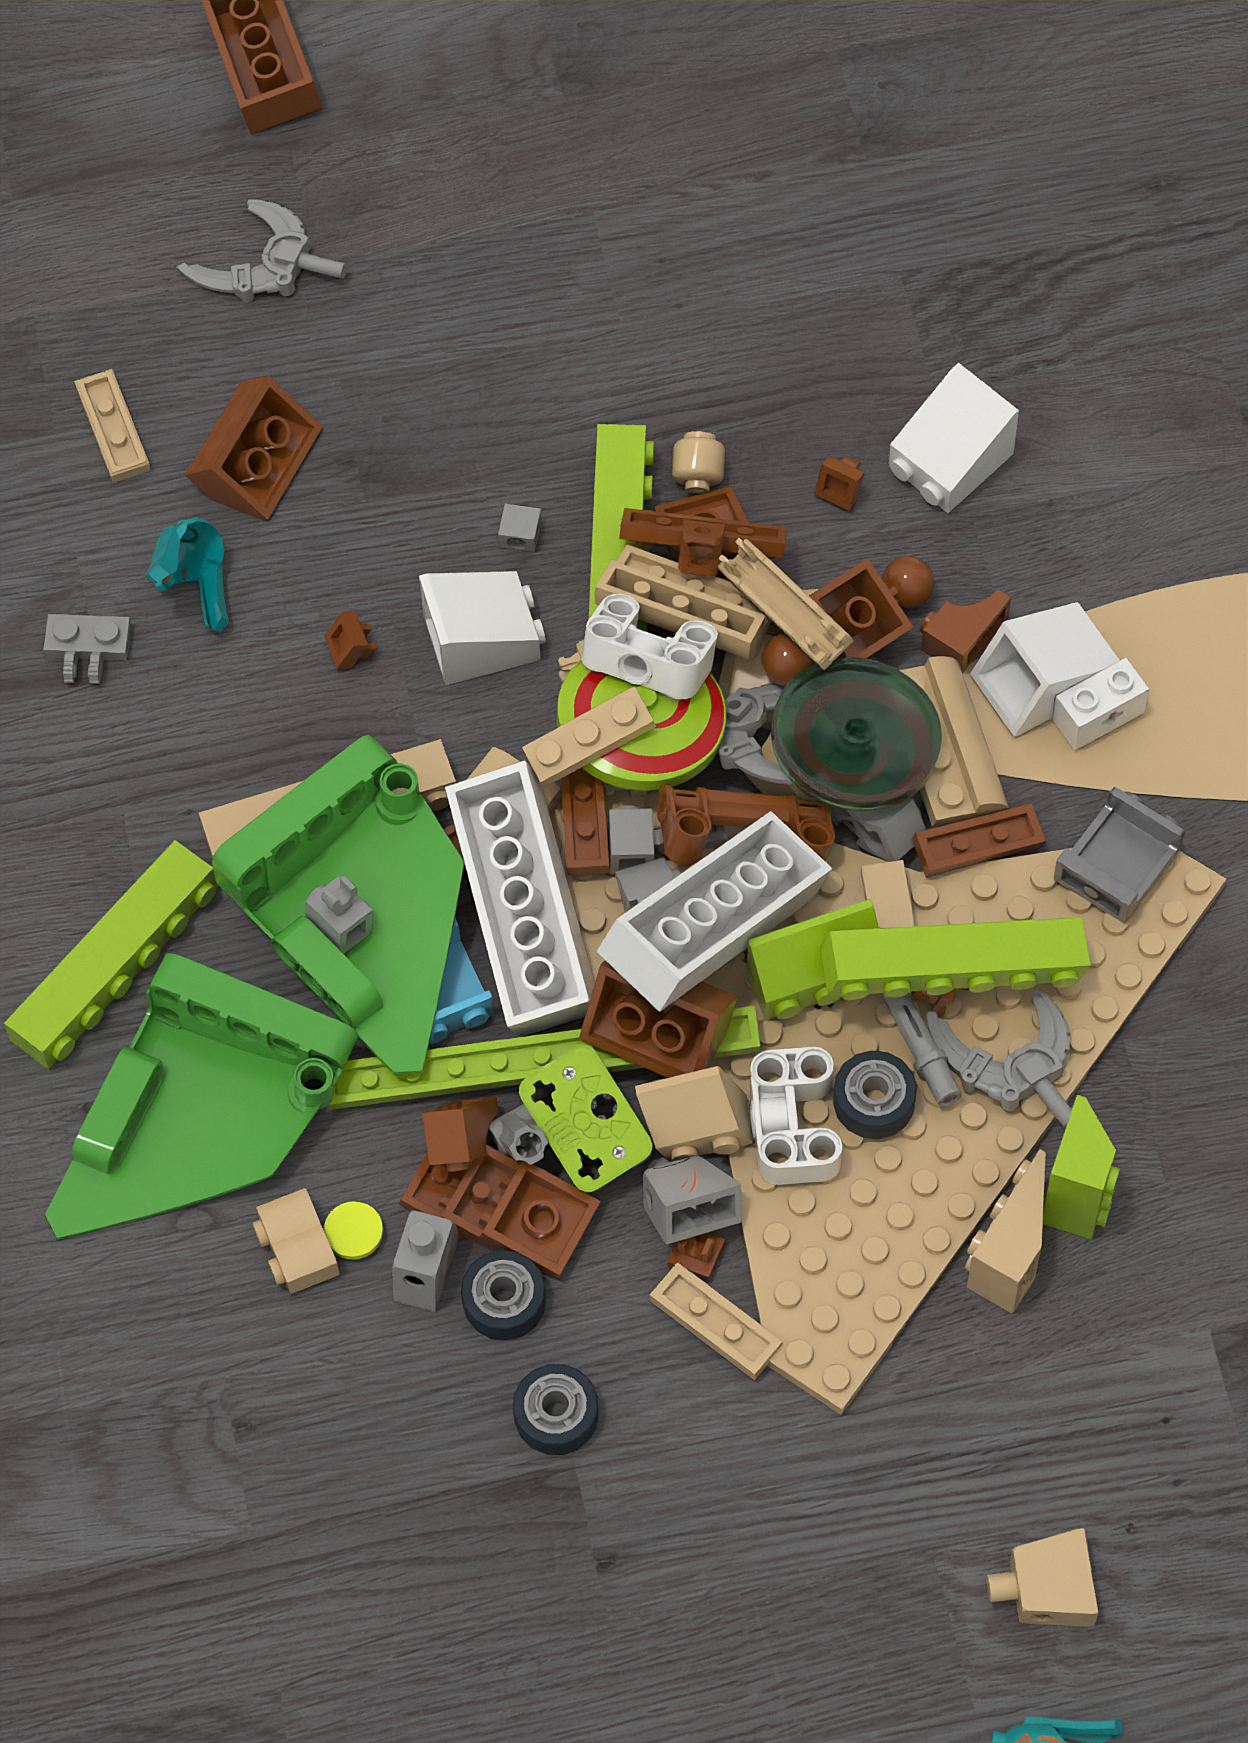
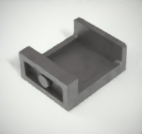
(1120, 855)

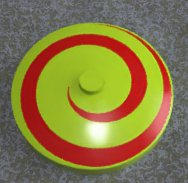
(672, 752)

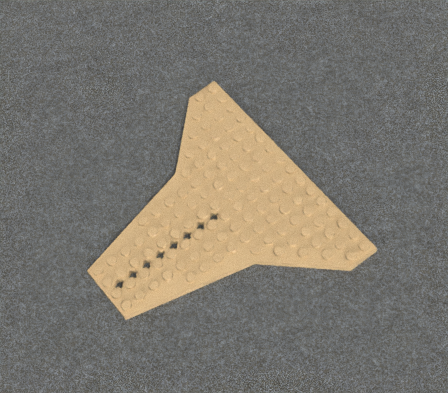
(857, 1254)

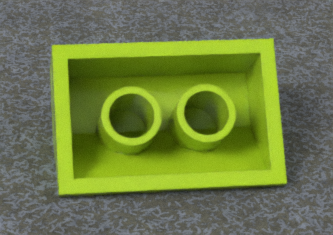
(788, 963)
(1082, 1175)

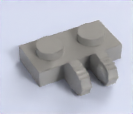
(86, 638)

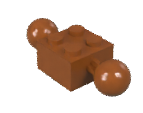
(861, 606)

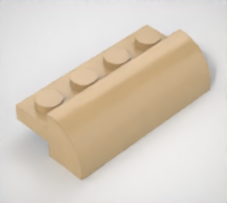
(672, 598)
(964, 774)

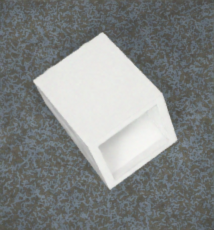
(955, 439)
(479, 623)
(1038, 659)

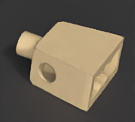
(1049, 1582)

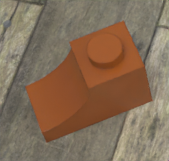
(964, 630)
(458, 1131)

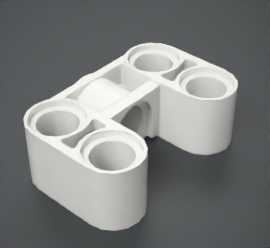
(641, 658)
(776, 1121)

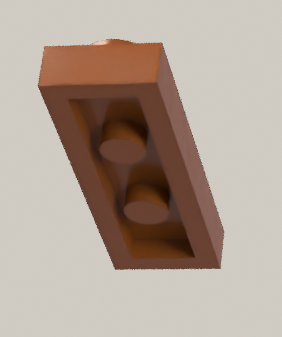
(584, 824)
(978, 840)

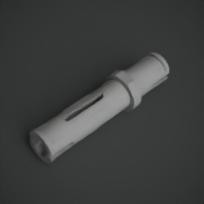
(929, 1059)

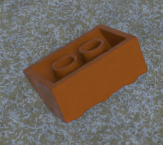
(254, 448)
(666, 1042)

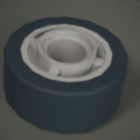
(874, 1072)
(503, 1318)
(555, 1385)

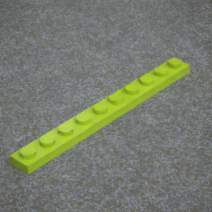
(498, 1064)

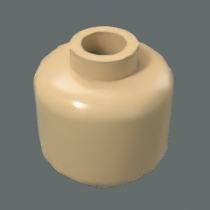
(698, 461)

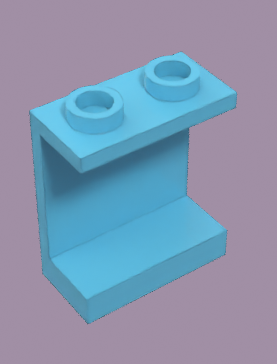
(461, 995)

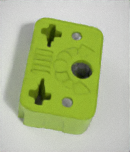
(573, 1127)

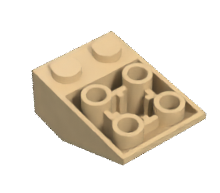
(1008, 1254)

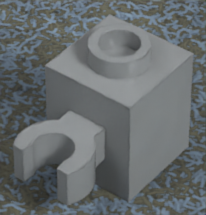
(632, 837)
(339, 913)

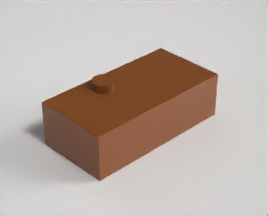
(262, 61)

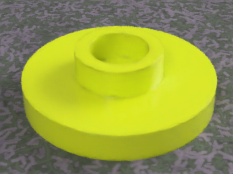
(353, 1230)

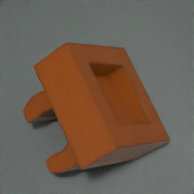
(840, 481)
(348, 640)
(698, 1254)

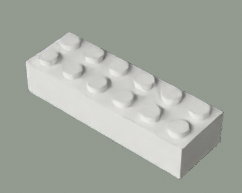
(522, 898)
(713, 910)

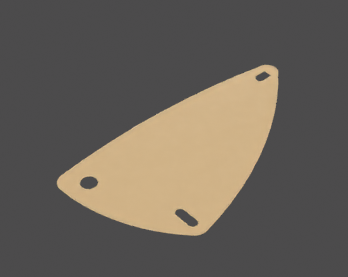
(1194, 729)

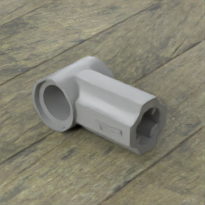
(518, 1135)

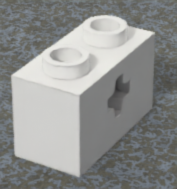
(1100, 704)

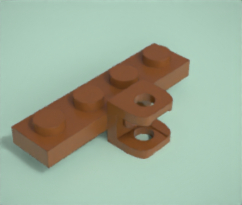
(700, 538)

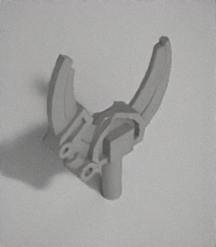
(281, 258)
(744, 715)
(1024, 1071)

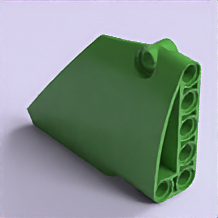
(404, 870)
(198, 1099)

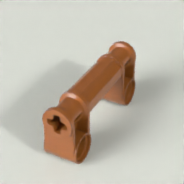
(689, 814)

